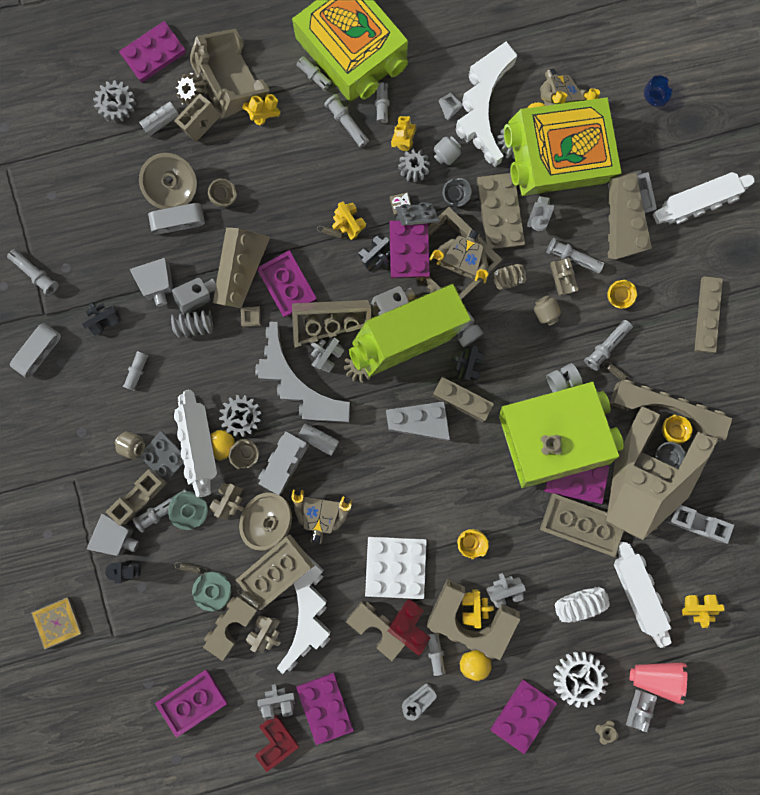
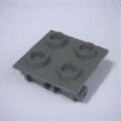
(416, 214)
(163, 456)

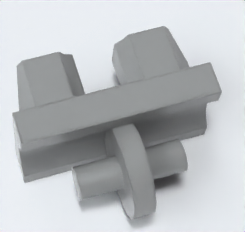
(540, 214)
(330, 347)
(504, 588)
(284, 701)
(641, 710)

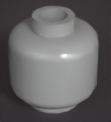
(447, 150)

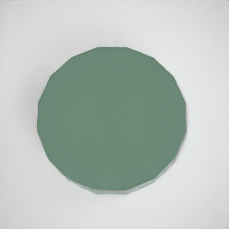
(187, 510)
(212, 591)

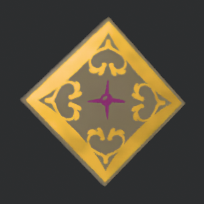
(57, 622)

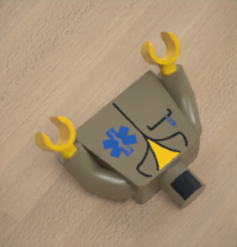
(562, 89)
(463, 256)
(320, 514)

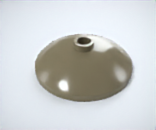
(157, 188)
(257, 521)

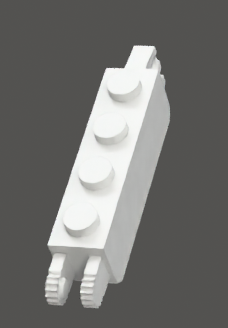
(703, 197)
(195, 443)
(641, 594)

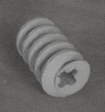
(192, 325)

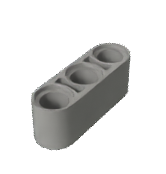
(176, 218)
(35, 350)

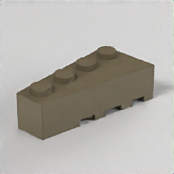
(626, 218)
(238, 265)
(327, 319)

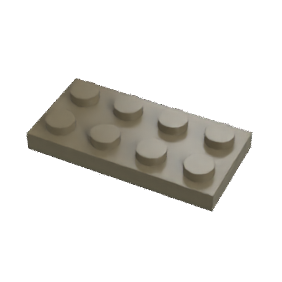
(500, 212)
(581, 525)
(275, 571)

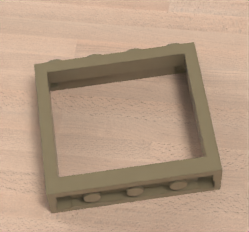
(462, 229)

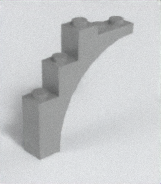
(276, 368)

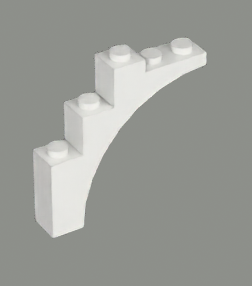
(476, 123)
(309, 628)

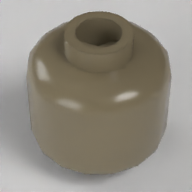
(547, 310)
(129, 445)

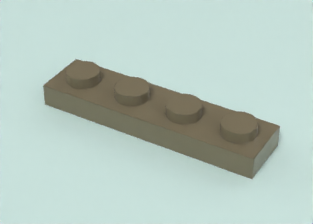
(708, 315)

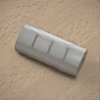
(159, 118)
(318, 439)

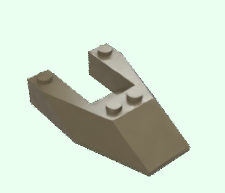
(647, 489)

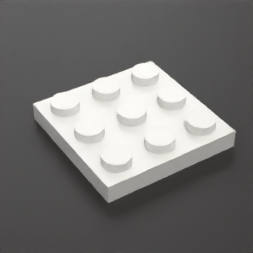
(395, 567)

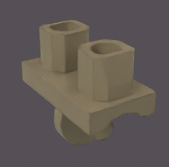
(564, 276)
(229, 502)
(267, 635)

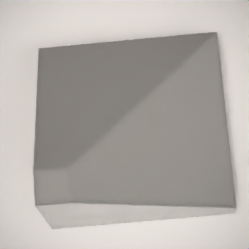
(450, 105)

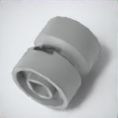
(469, 333)
(557, 379)

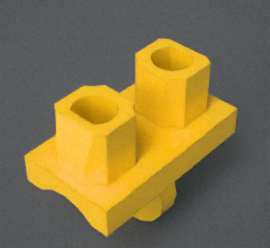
(261, 110)
(404, 134)
(345, 221)
(710, 607)
(474, 618)

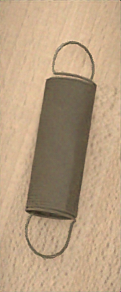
(329, 231)
(615, 371)
(190, 568)
(250, 599)

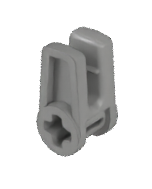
(419, 700)

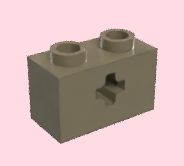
(197, 117)

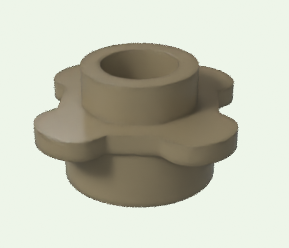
(555, 440)
(607, 738)

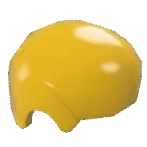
(622, 294)
(677, 429)
(221, 444)
(472, 543)
(475, 665)

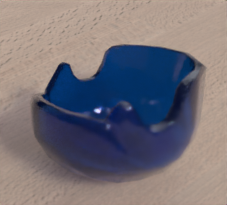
(657, 91)

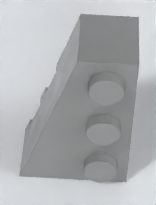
(420, 420)
(283, 463)

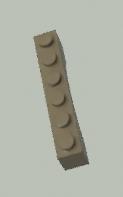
(709, 423)

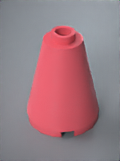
(661, 679)

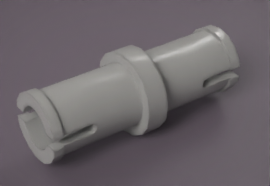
(313, 73)
(382, 103)
(135, 371)
(436, 655)

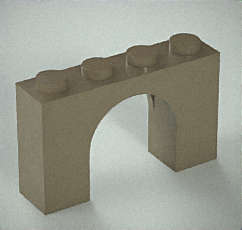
(490, 641)

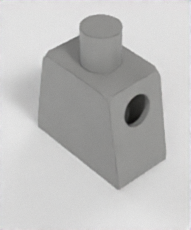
(154, 280)
(193, 295)
(390, 300)
(111, 537)

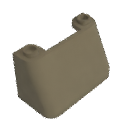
(223, 69)

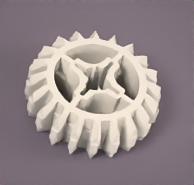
(582, 604)
(578, 686)

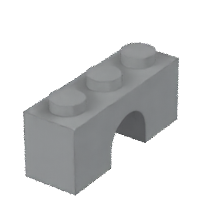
(700, 524)

